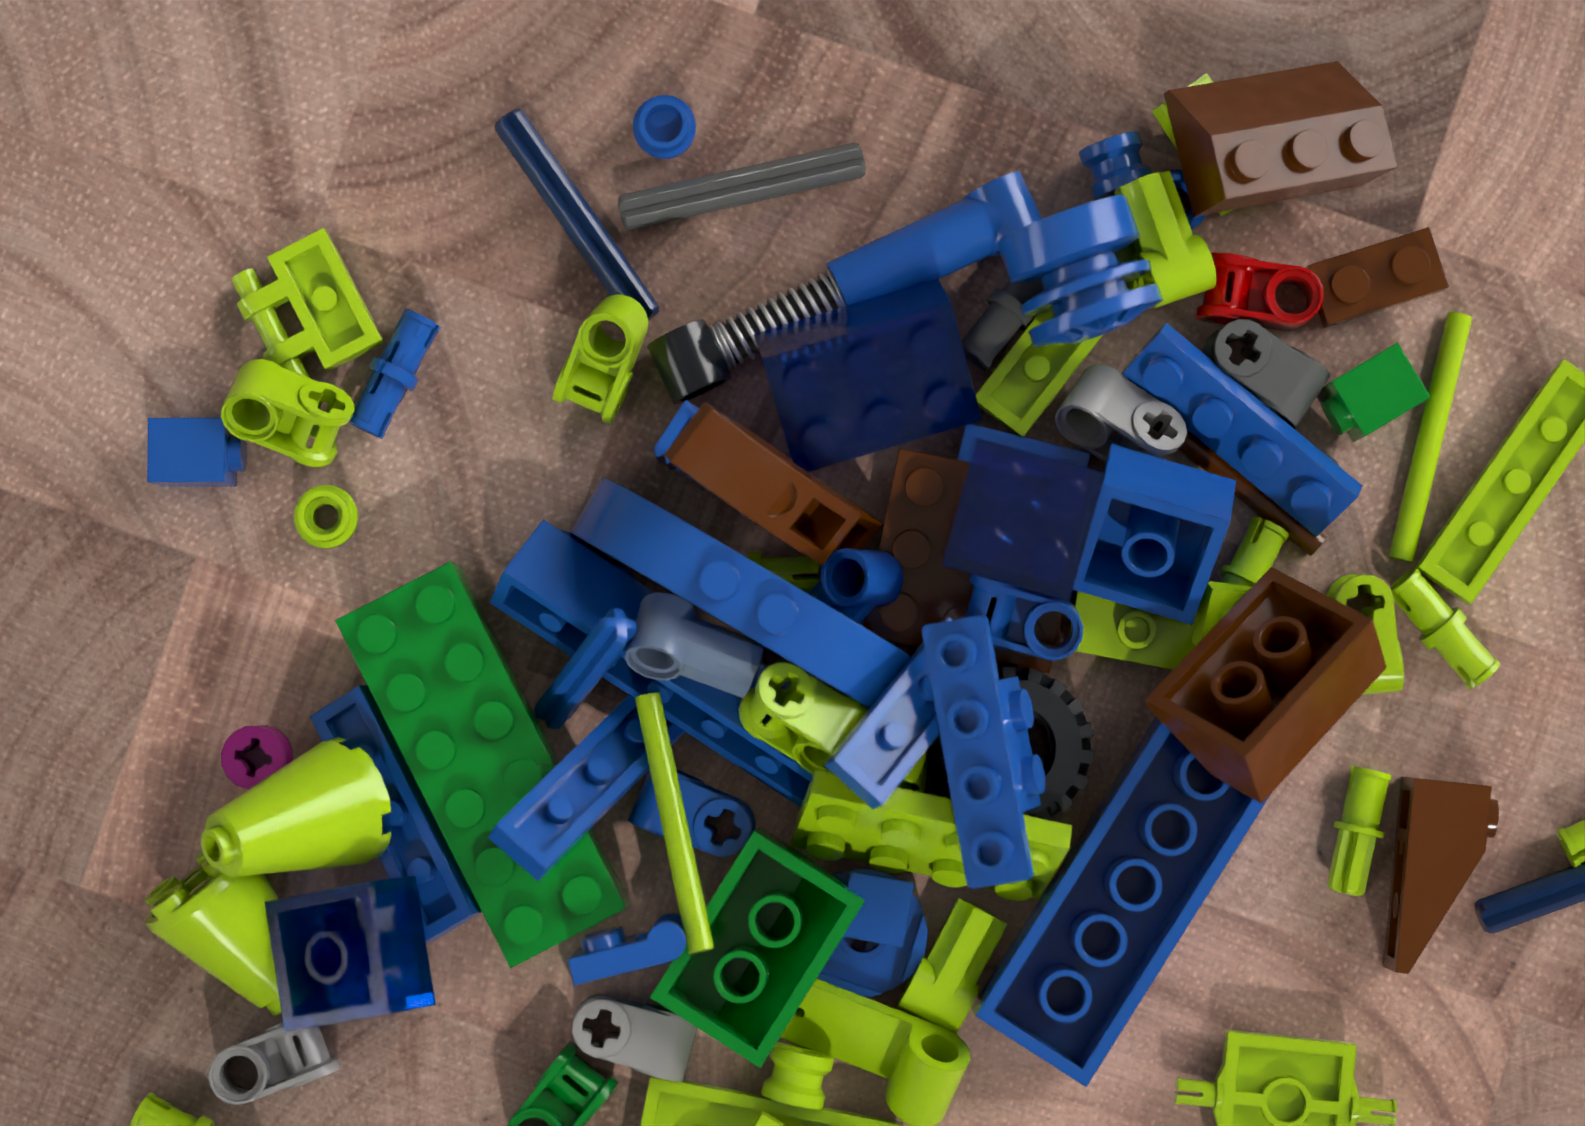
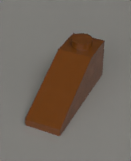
(1436, 849)

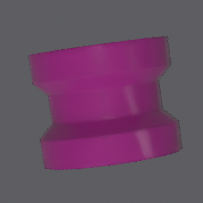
(267, 757)

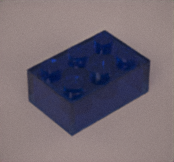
(868, 376)

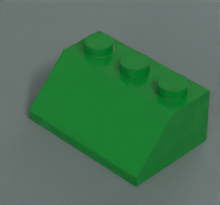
(771, 938)

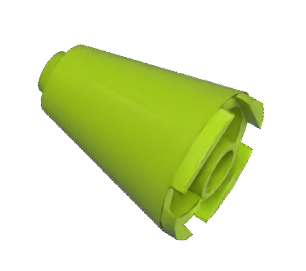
(303, 817)

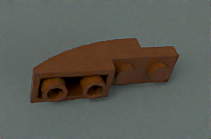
(770, 487)

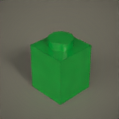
(1373, 394)

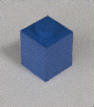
(193, 453)

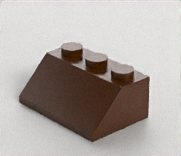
(1277, 137)
(1268, 682)

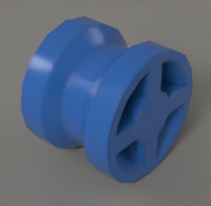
(1114, 163)

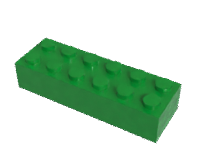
(475, 755)

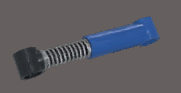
(698, 356)

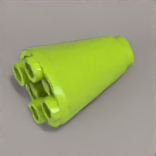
(220, 928)

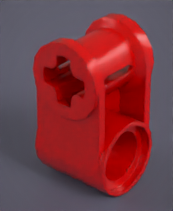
(1254, 290)

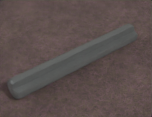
(742, 186)

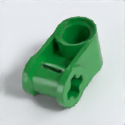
(562, 1101)

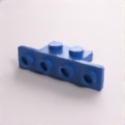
(984, 750)

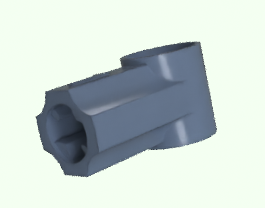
(677, 643)

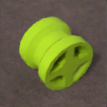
(797, 1076)

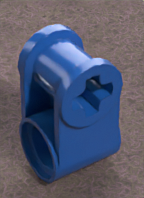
(1016, 616)
(699, 804)

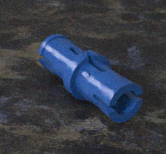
(393, 373)

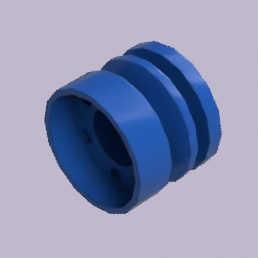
(1079, 271)

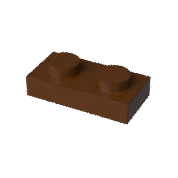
(1379, 277)

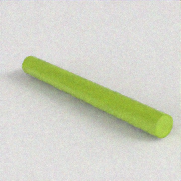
(1430, 437)
(674, 823)

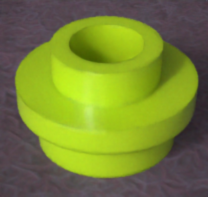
(306, 516)

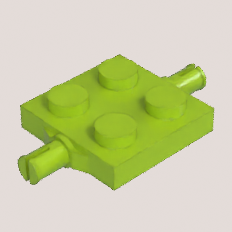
(1285, 1084)

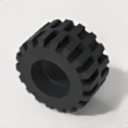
(1067, 741)

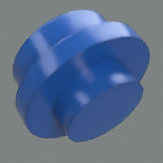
(664, 127)

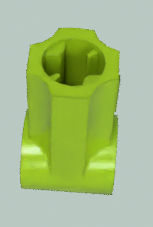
(1177, 256)
(948, 977)

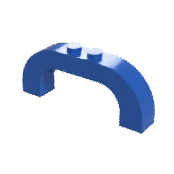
(739, 592)

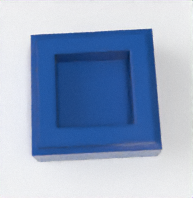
(885, 908)

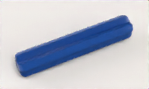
(585, 668)

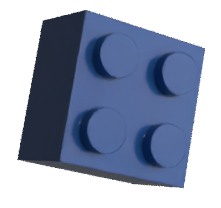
(1155, 534)

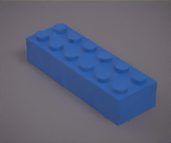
(1116, 906)

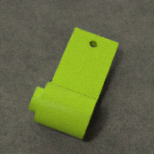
(914, 1054)

